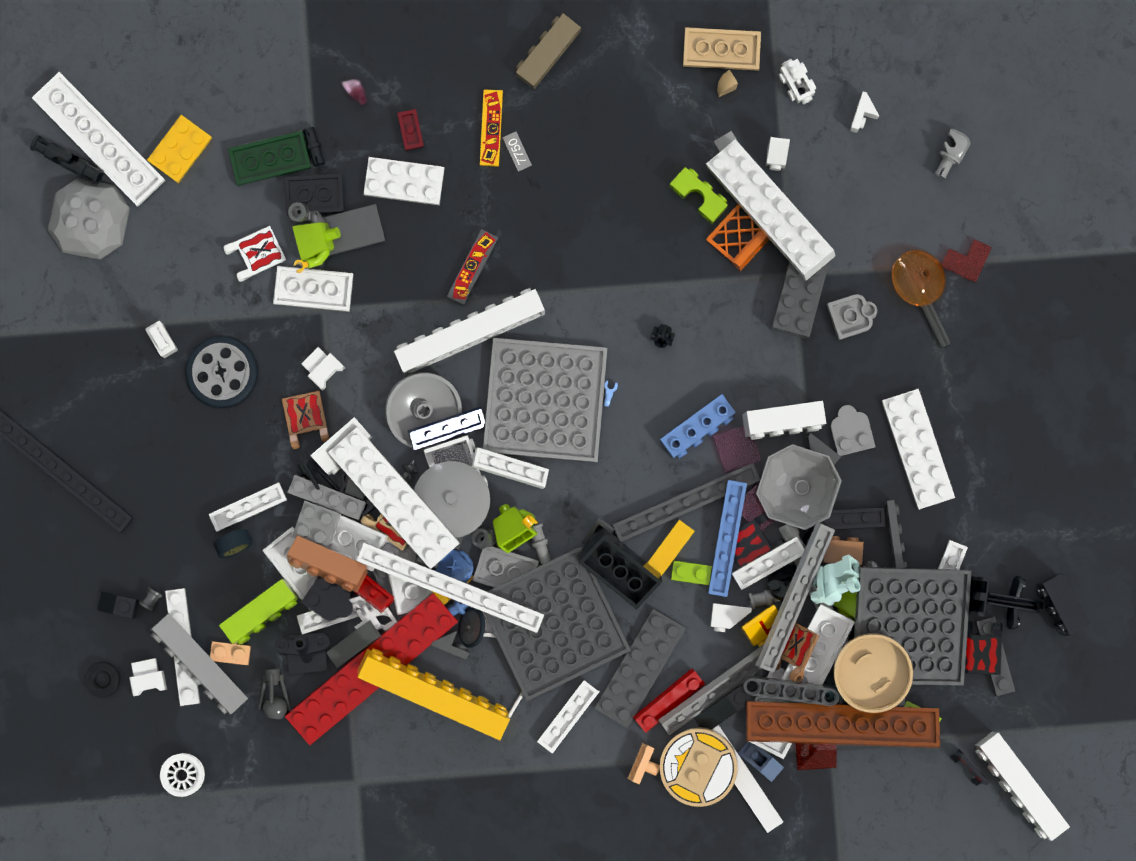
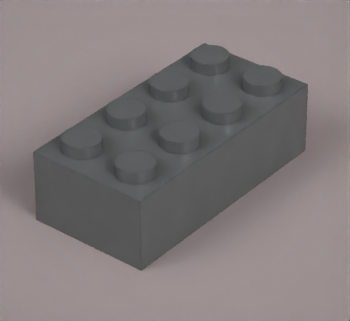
(798, 302)

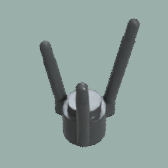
(272, 678)

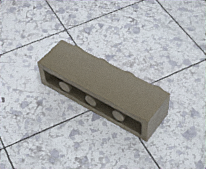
(548, 51)

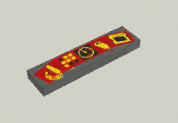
(472, 267)

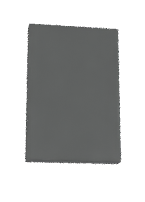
(357, 229)

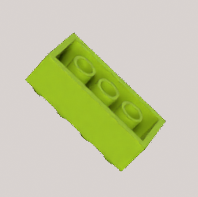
(259, 611)

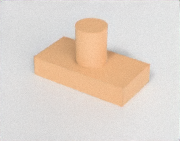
(643, 764)

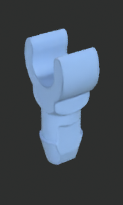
(609, 393)

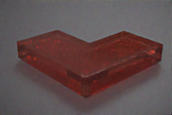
(969, 265)

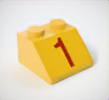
(759, 627)

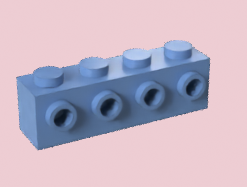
(697, 426)

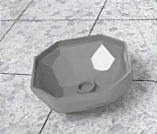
(88, 219)
(798, 487)

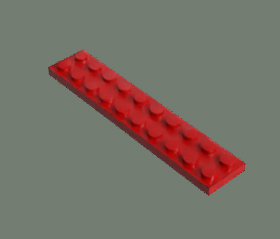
(346, 691)

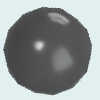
(275, 710)

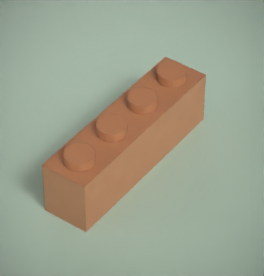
(327, 564)

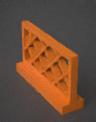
(751, 248)

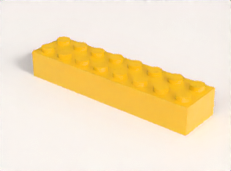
(433, 694)

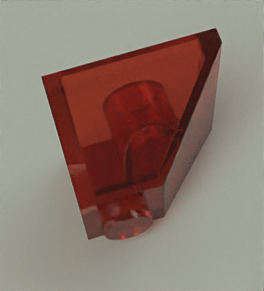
(815, 756)

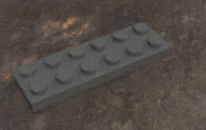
(640, 668)

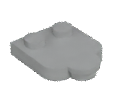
(851, 315)
(851, 431)

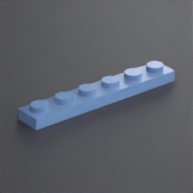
(727, 538)

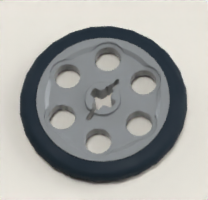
(213, 346)

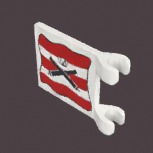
(258, 251)

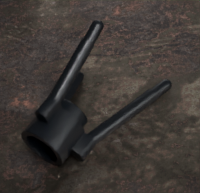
(308, 469)

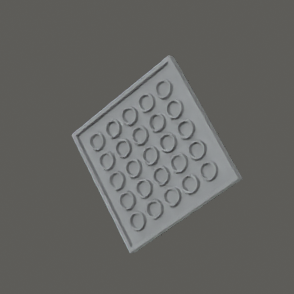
(545, 400)

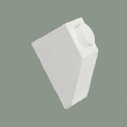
(777, 153)
(727, 616)

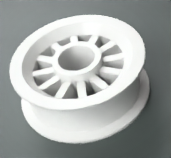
(165, 770)

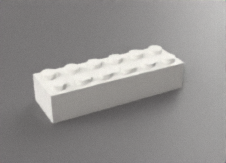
(1022, 786)

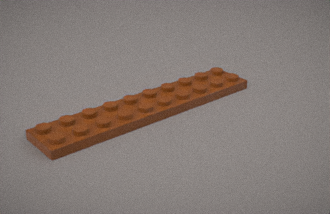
(841, 725)

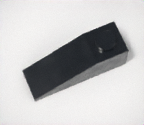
(723, 708)

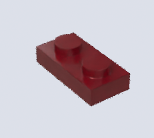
(410, 129)

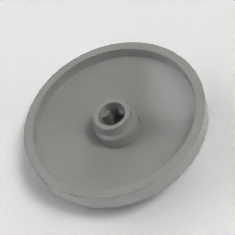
(420, 401)
(455, 496)

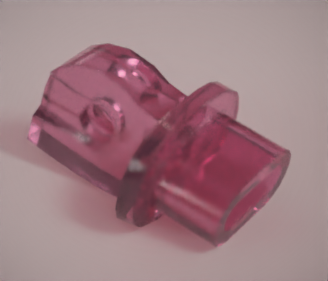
(355, 90)

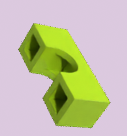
(687, 182)

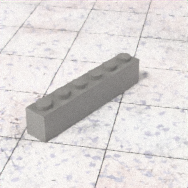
(199, 664)

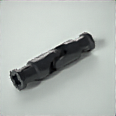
(64, 158)

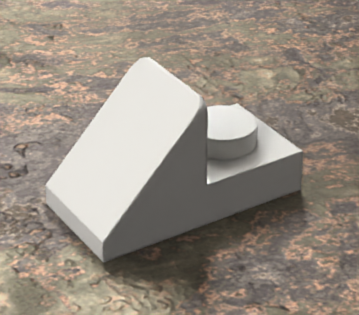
(866, 108)

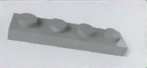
(327, 497)

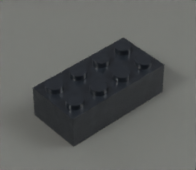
(619, 568)

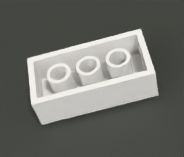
(784, 419)

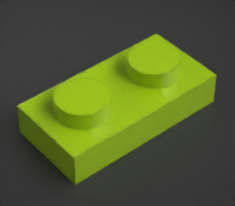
(691, 573)

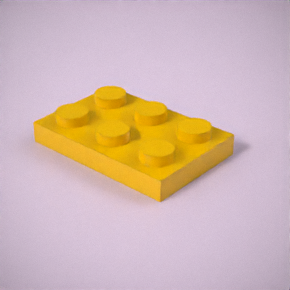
(179, 149)

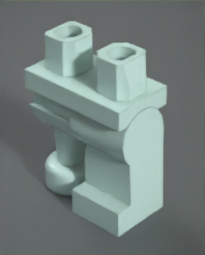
(831, 579)

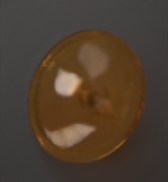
(910, 281)

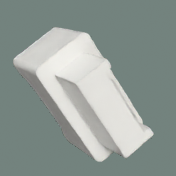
(161, 339)
(321, 367)
(146, 677)

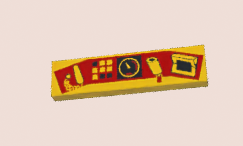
(491, 128)

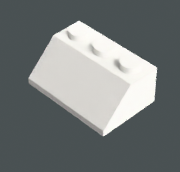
(322, 456)

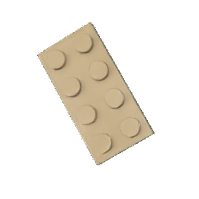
(722, 49)

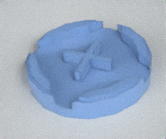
(456, 565)

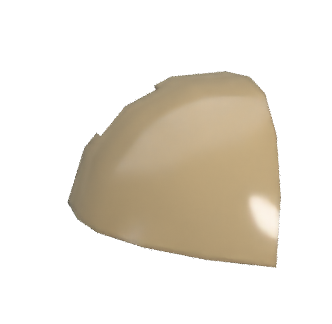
(726, 83)

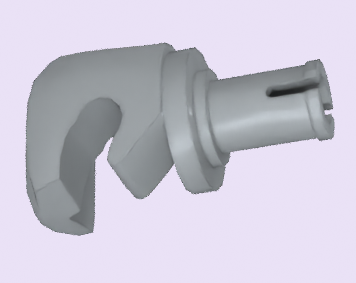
(953, 154)

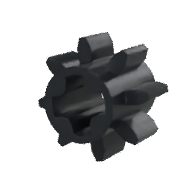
(662, 336)

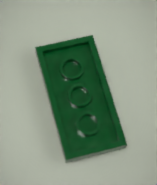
(269, 158)

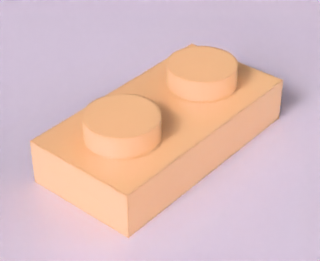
(230, 653)

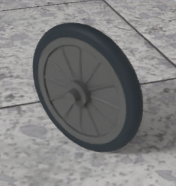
(471, 627)

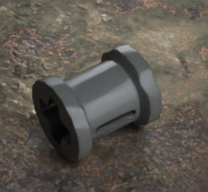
(150, 599)

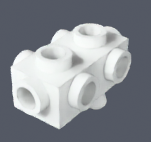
(794, 76)

